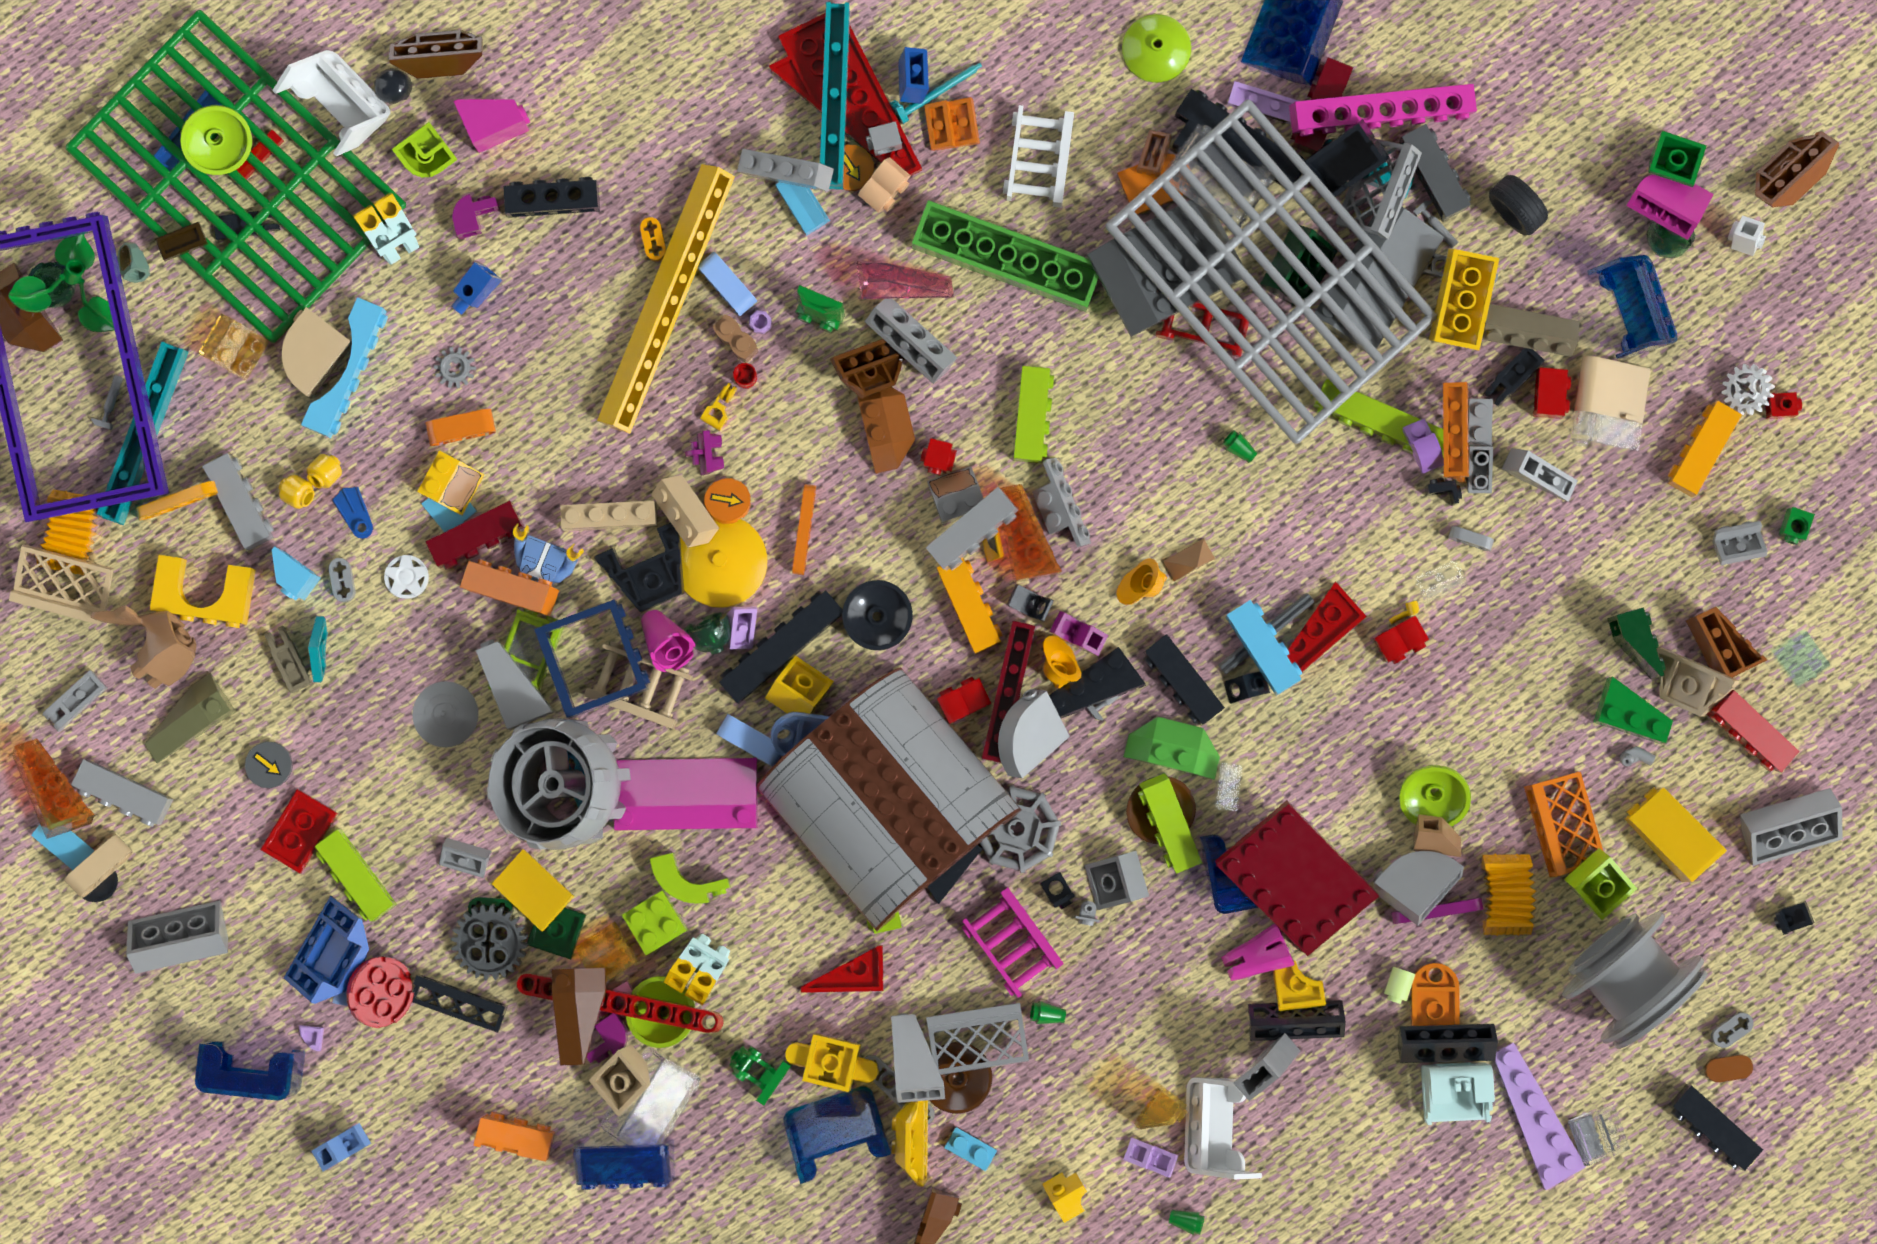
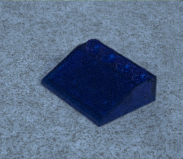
(1291, 37)

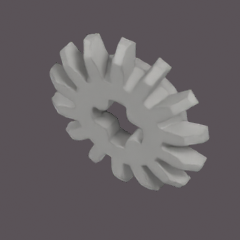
(456, 358)

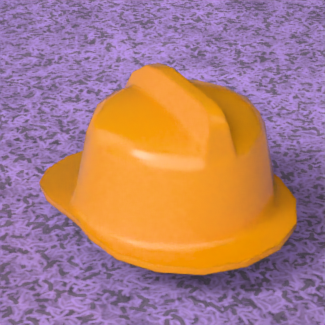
(1141, 582)
(1060, 662)

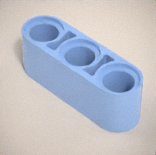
(727, 283)
(748, 740)

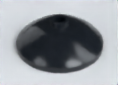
(889, 602)

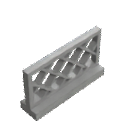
(1393, 190)
(979, 1018)

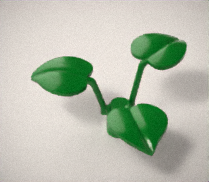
(77, 256)

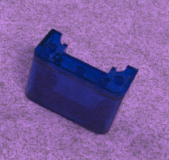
(218, 1076)

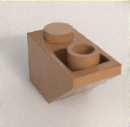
(1436, 835)

